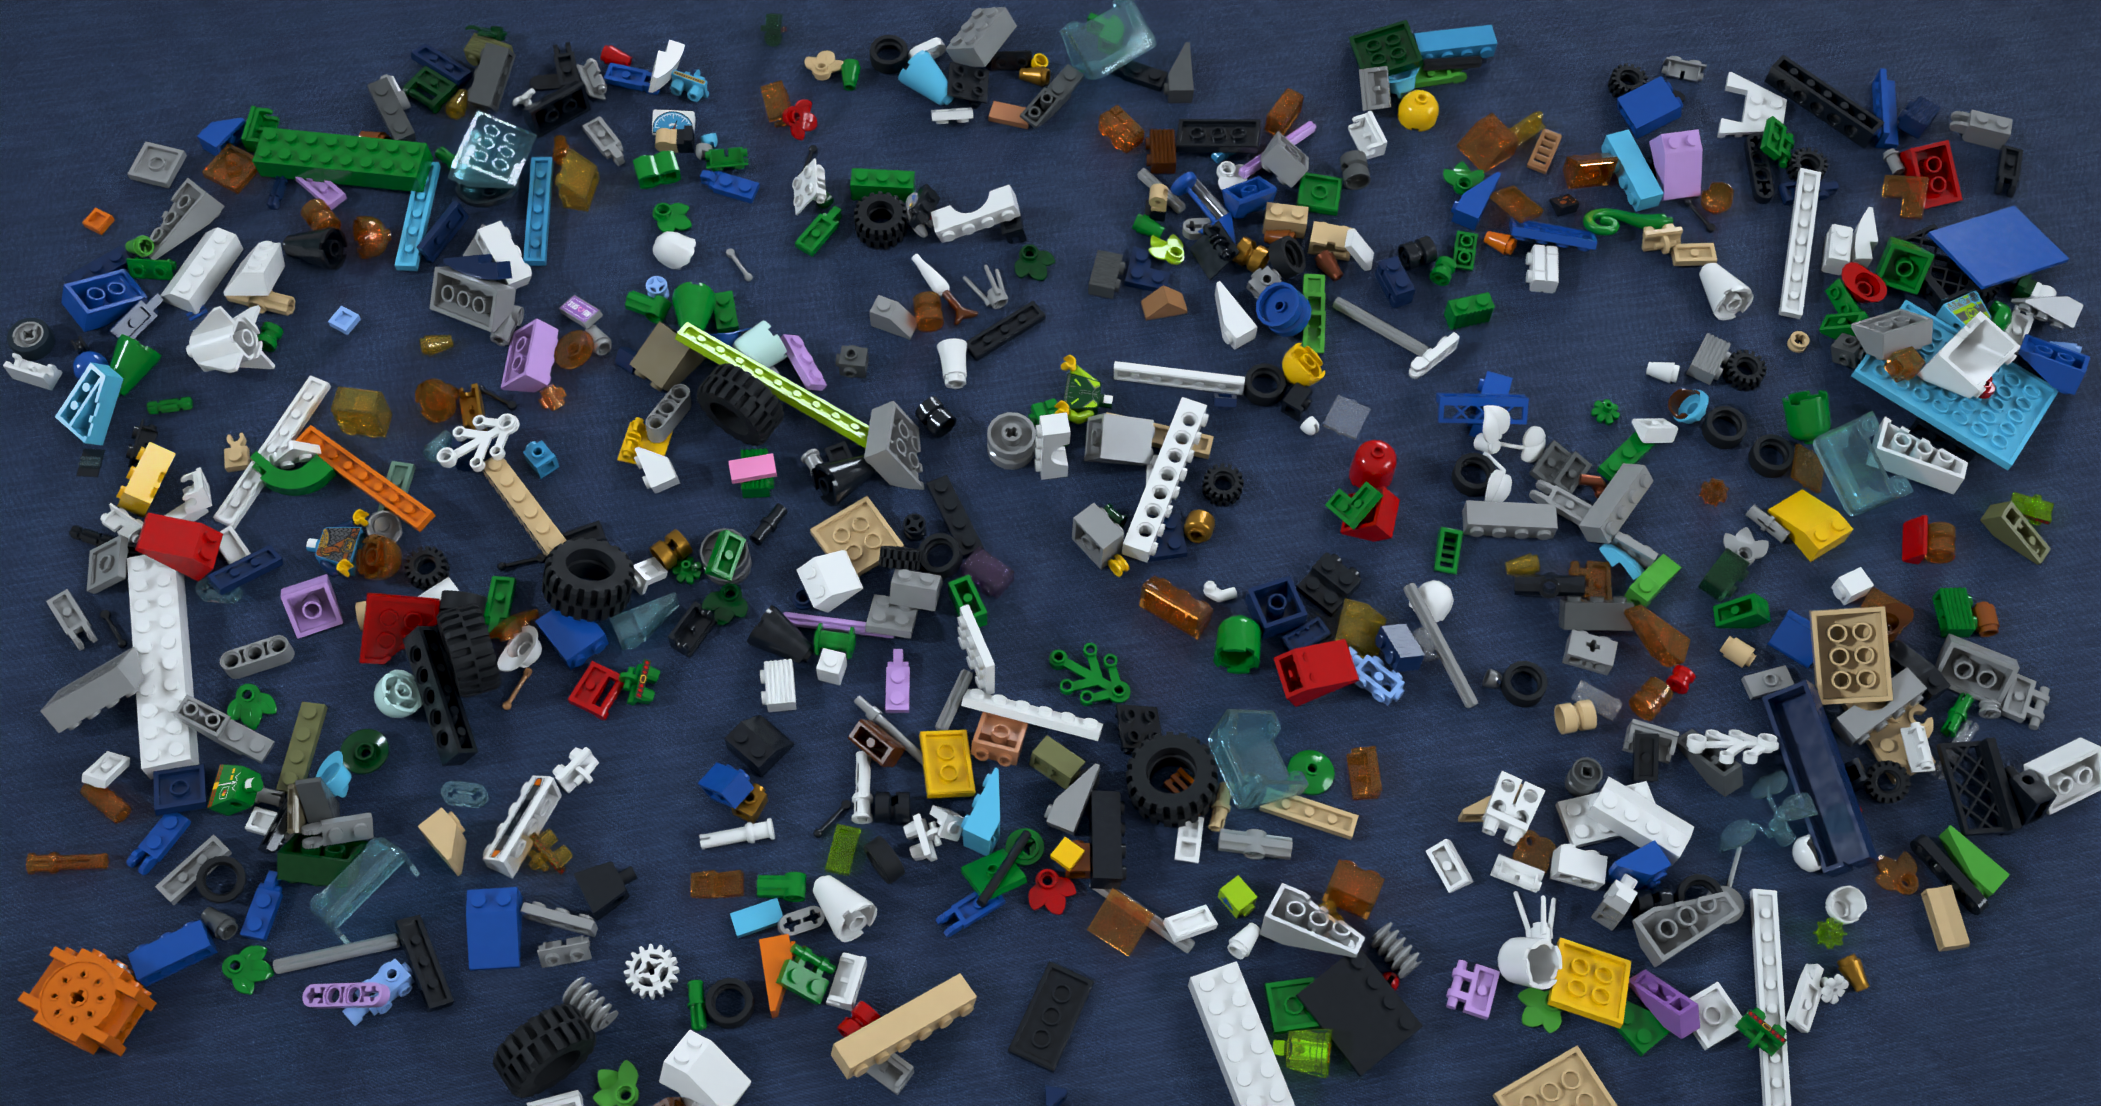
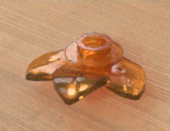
(1537, 854)
(1895, 872)

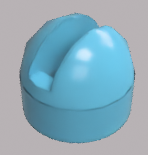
(710, 139)

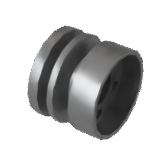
(743, 566)

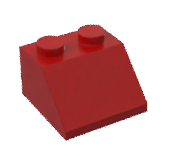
(1379, 521)

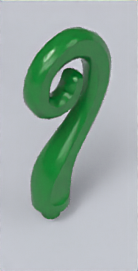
(1610, 216)

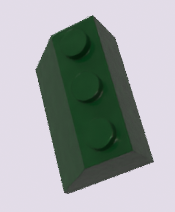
(315, 865)

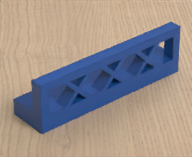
(1885, 109)
(1474, 399)

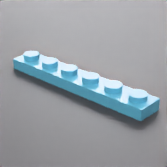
(416, 222)

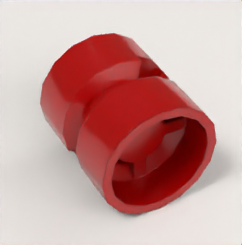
(861, 1016)

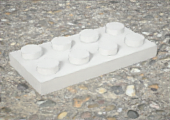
(1584, 830)

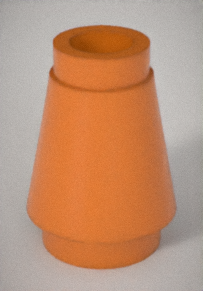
(1501, 242)

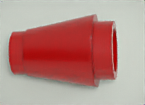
(613, 55)

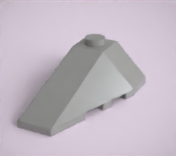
(190, 213)

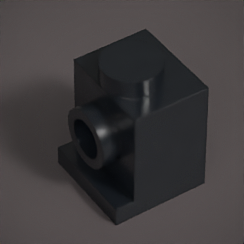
(1297, 401)

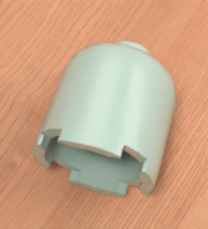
(761, 345)

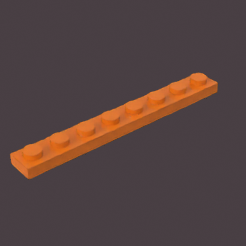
(369, 480)

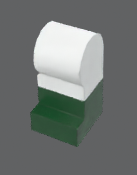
(2027, 288)

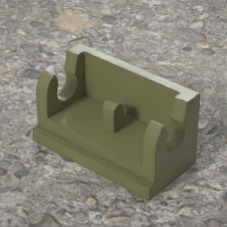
(1056, 762)

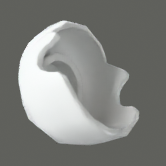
(1805, 854)
(1845, 904)

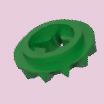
(1035, 851)

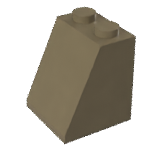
(665, 359)

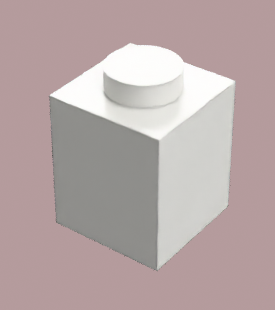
(1852, 586)
(831, 666)

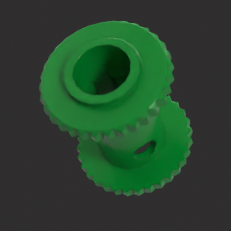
(834, 641)

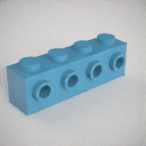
(1457, 42)

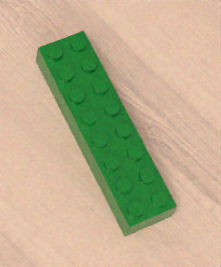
(343, 159)

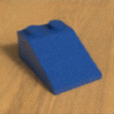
(101, 298)
(2056, 364)
(494, 928)

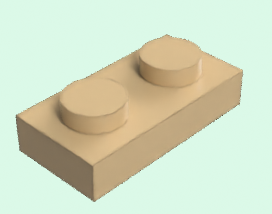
(1693, 254)

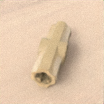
(274, 302)

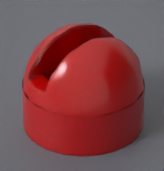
(1395, 983)

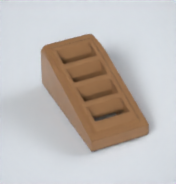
(1548, 139)

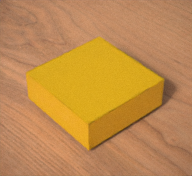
(1067, 854)

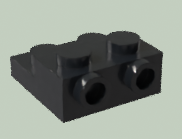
(1329, 583)

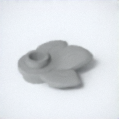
(1745, 545)

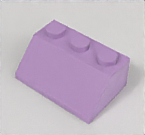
(530, 357)

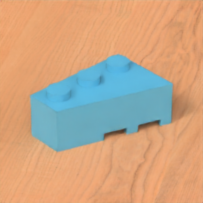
(91, 404)

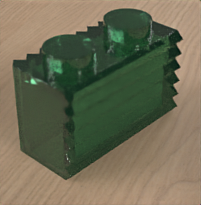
(1724, 574)

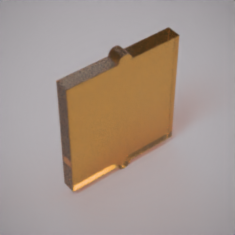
(1807, 468)

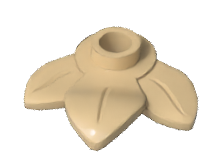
(823, 65)

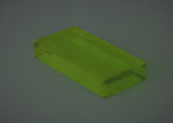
(843, 850)

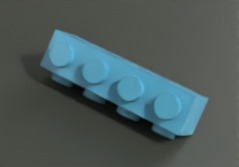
(1633, 171)

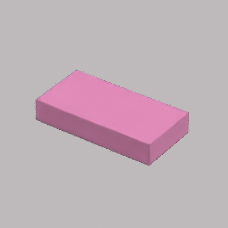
(752, 468)

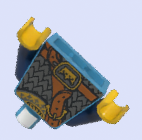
(339, 545)

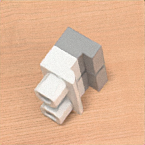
(1616, 902)

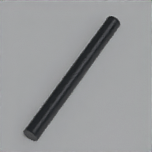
(1004, 868)

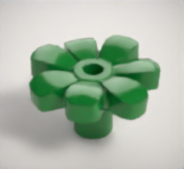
(1605, 411)
(687, 570)

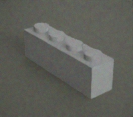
(1616, 503)
(1509, 519)

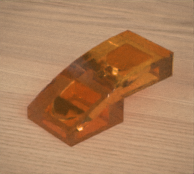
(717, 885)

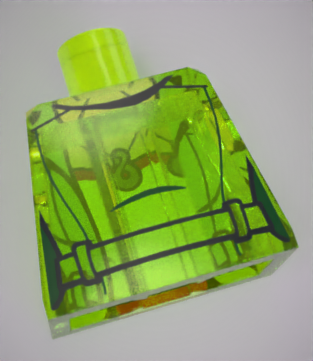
(1306, 1051)

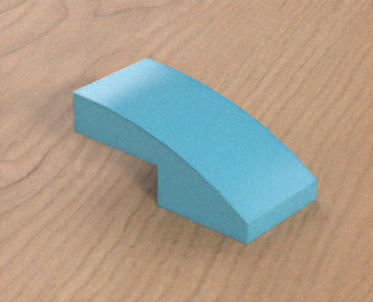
(1615, 555)

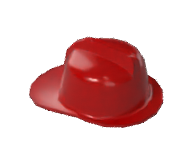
(1863, 284)

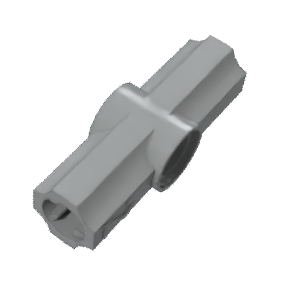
(1255, 844)

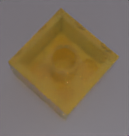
(361, 412)

